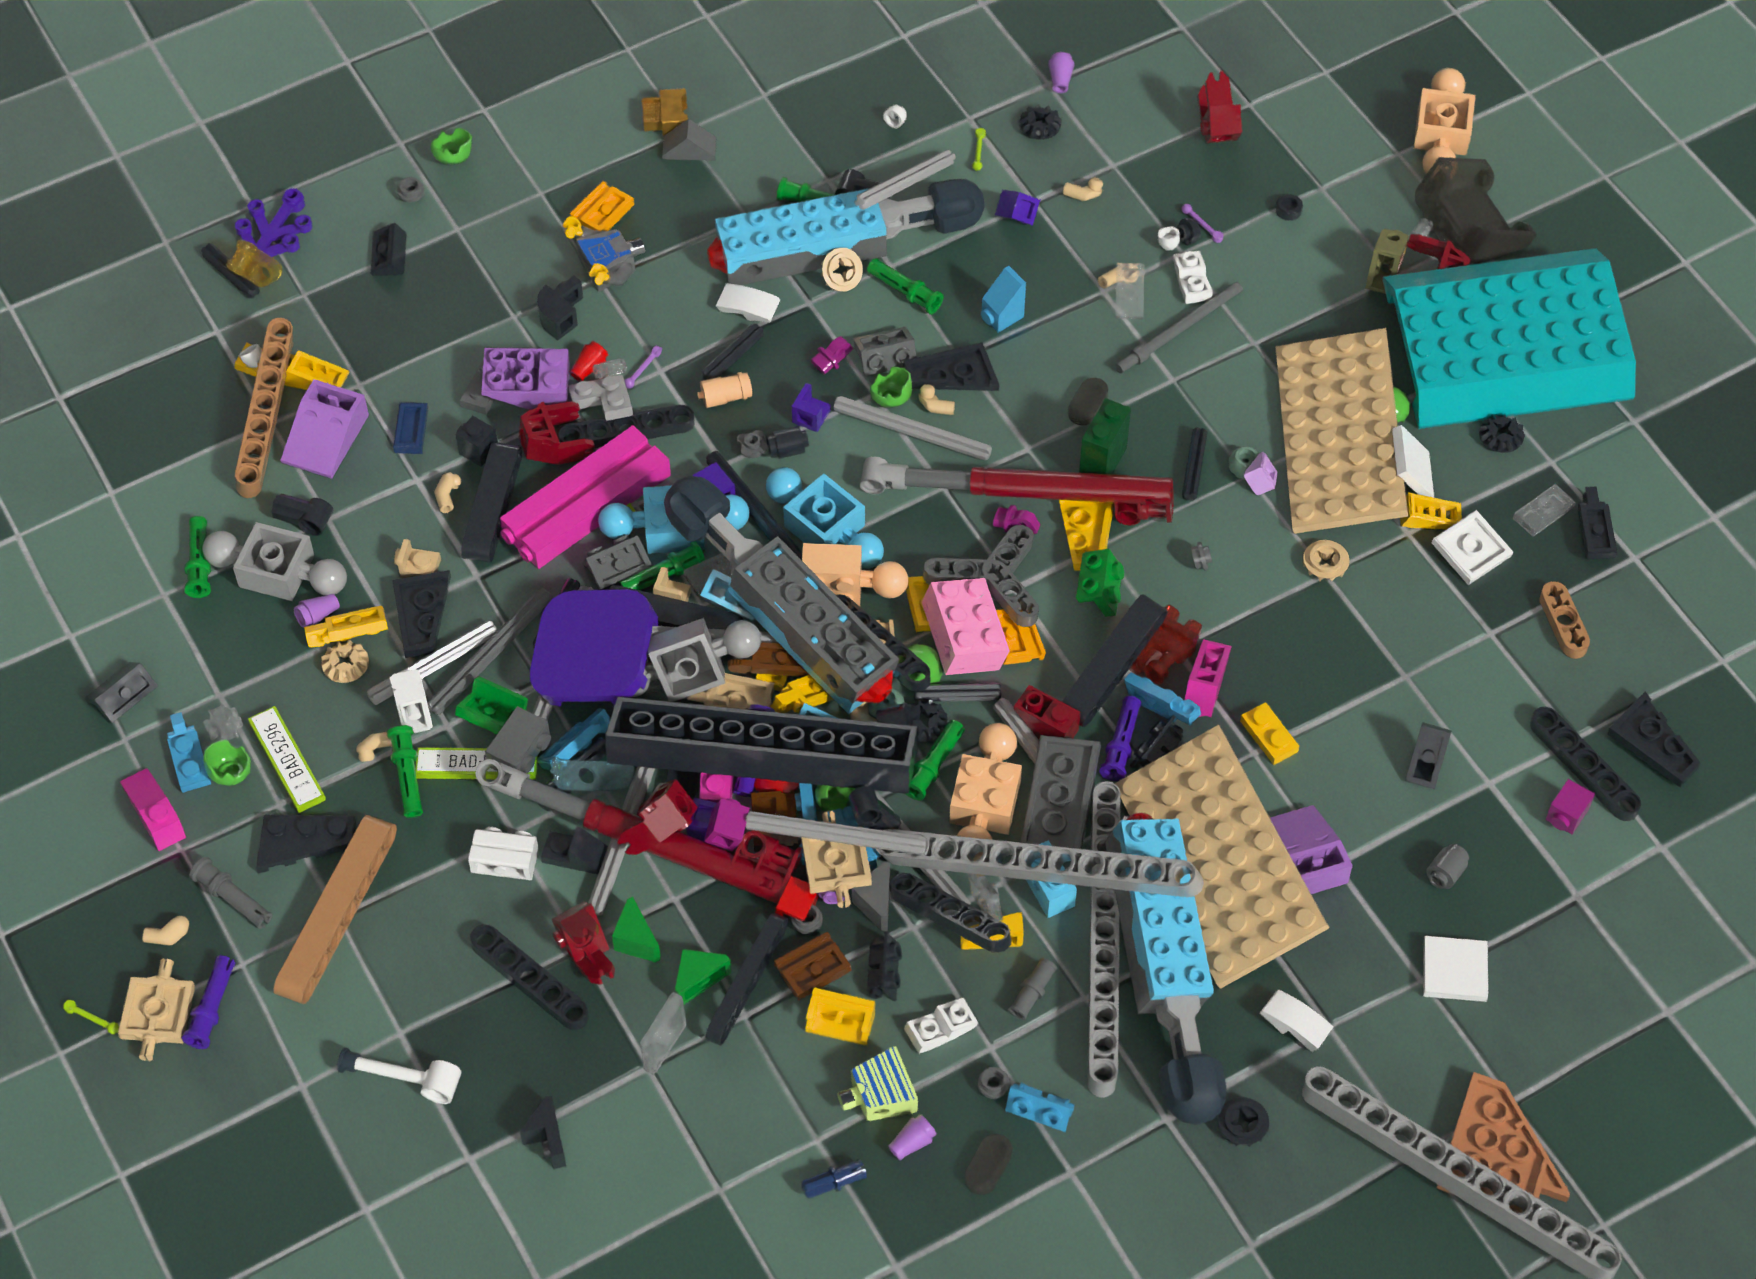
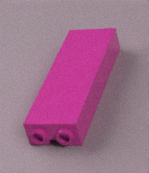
(572, 502)

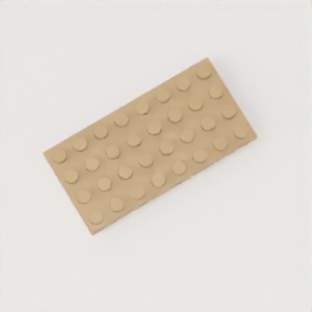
(1340, 431)
(1252, 890)

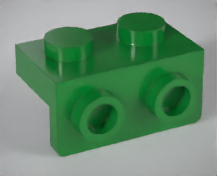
(1100, 580)
(489, 705)

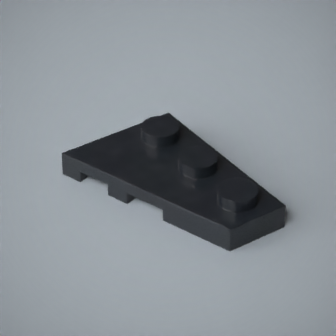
(954, 370)
(420, 610)
(1652, 740)
(302, 836)

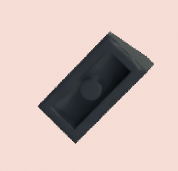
(388, 251)

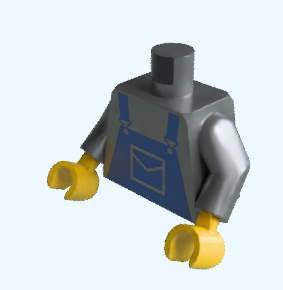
(604, 253)

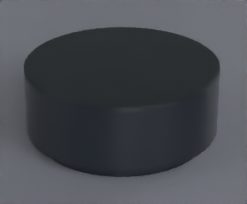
(1289, 207)

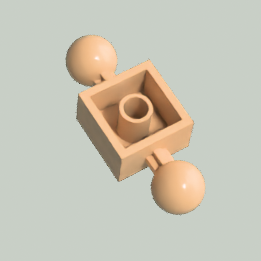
(1444, 118)
(843, 574)
(987, 787)

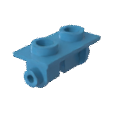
(1031, 1105)

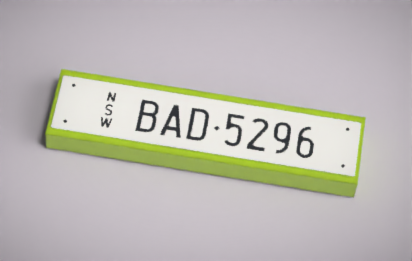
(286, 759)
(455, 763)

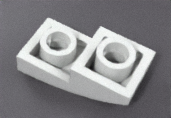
(1192, 277)
(750, 302)
(1294, 1016)
(942, 1026)

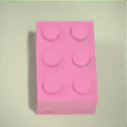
(965, 626)

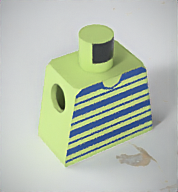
(881, 1088)

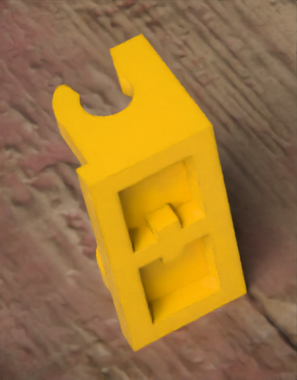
(840, 1016)

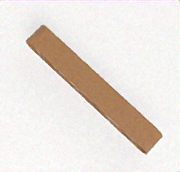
(264, 418)
(335, 909)

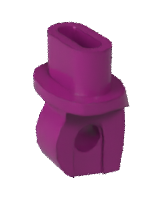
(832, 355)
(1010, 517)

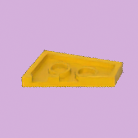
(1086, 527)

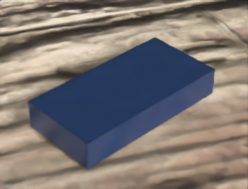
(410, 428)

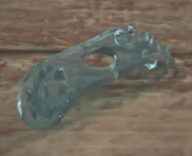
(606, 776)

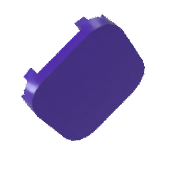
(592, 646)

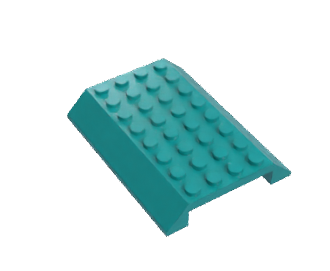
(1513, 337)

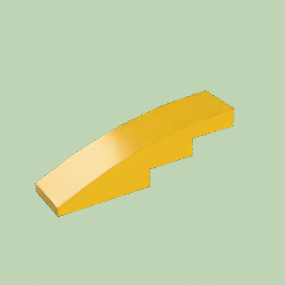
(303, 370)

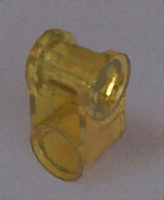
(249, 263)

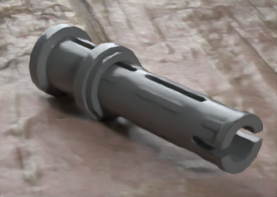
(221, 885)

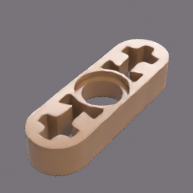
(1561, 631)

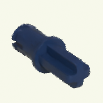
(833, 1179)

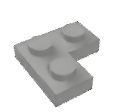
(608, 392)

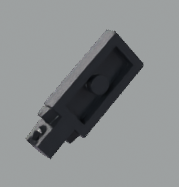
(1596, 526)

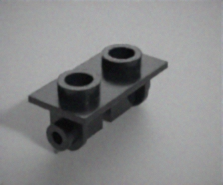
(1163, 736)
(886, 955)

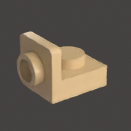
(415, 561)

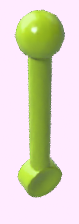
(980, 133)
(71, 1007)

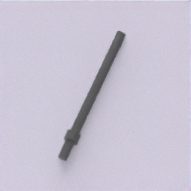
(1141, 353)

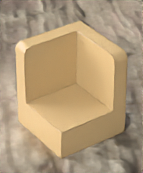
(670, 588)

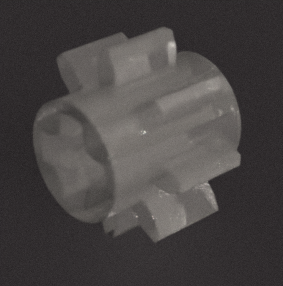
(223, 723)

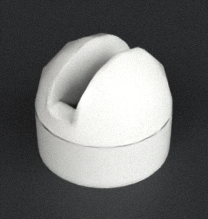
(891, 114)
(1169, 238)
(251, 356)

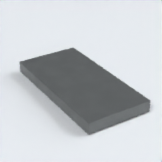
(1061, 792)

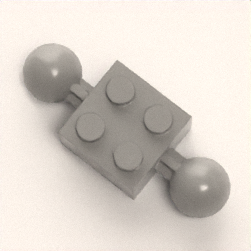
(274, 562)
(690, 659)

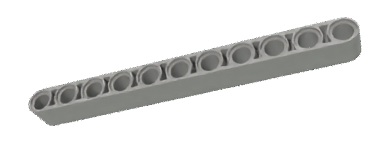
(1049, 868)
(1103, 950)
(1467, 1187)

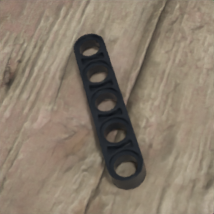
(639, 420)
(903, 670)
(1590, 776)
(955, 922)
(746, 979)
(535, 989)

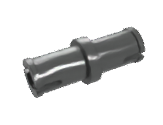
(1032, 988)

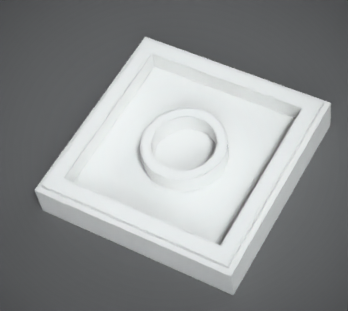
(1412, 462)
(1472, 547)
(1455, 968)

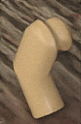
(1084, 193)
(442, 491)

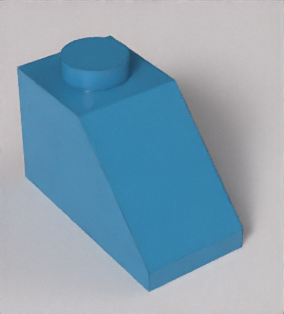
(1004, 300)

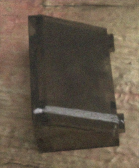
(1462, 212)

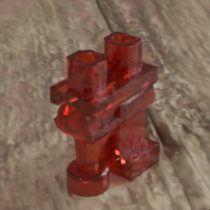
(1173, 642)

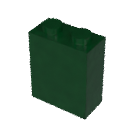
(1105, 439)

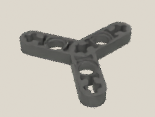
(996, 566)

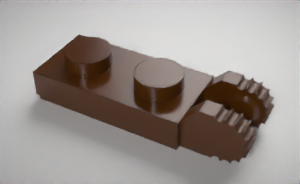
(770, 660)

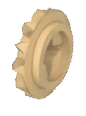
(851, 276)
(1326, 550)
(345, 672)

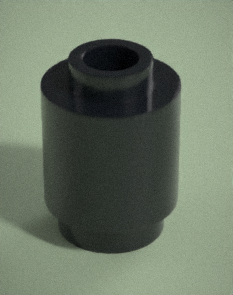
(787, 442)

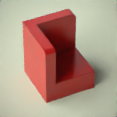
(796, 899)

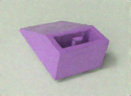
(526, 376)
(324, 428)
(1314, 848)

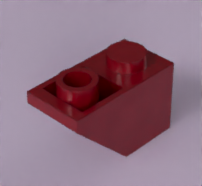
(1047, 715)

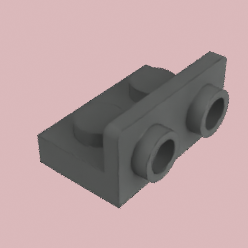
(885, 350)
(617, 562)

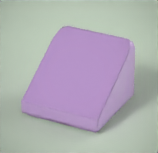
(1261, 474)

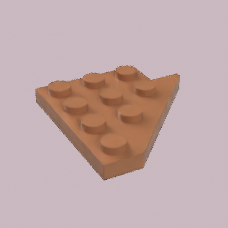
(1500, 1138)

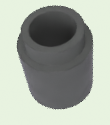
(1448, 866)

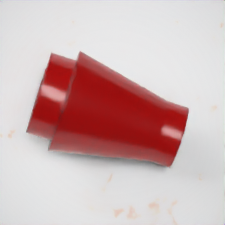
(589, 356)

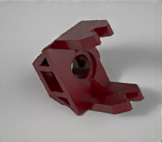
(1218, 115)
(1443, 251)
(540, 439)
(664, 813)
(584, 941)

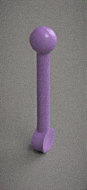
(1217, 236)
(656, 351)

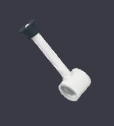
(438, 1081)

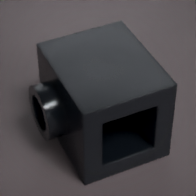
(475, 440)

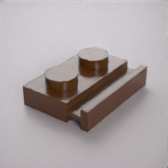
(775, 804)
(812, 966)

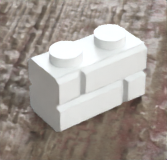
(411, 700)
(503, 853)

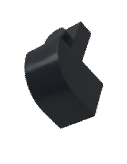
(557, 307)

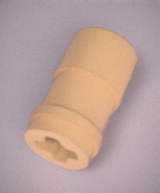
(726, 389)

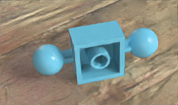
(823, 513)
(661, 536)

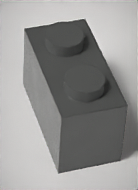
(520, 741)

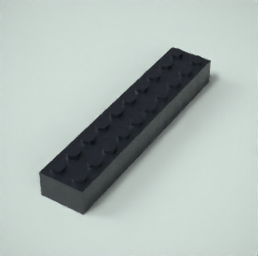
(761, 745)

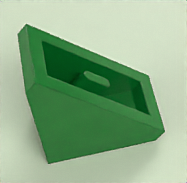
(633, 934)
(700, 972)

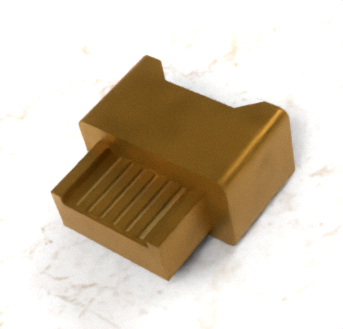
(665, 111)

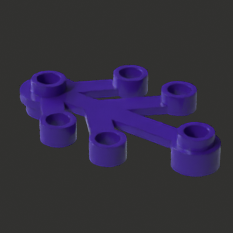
(292, 202)

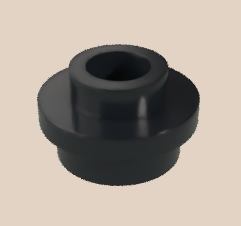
(1189, 231)

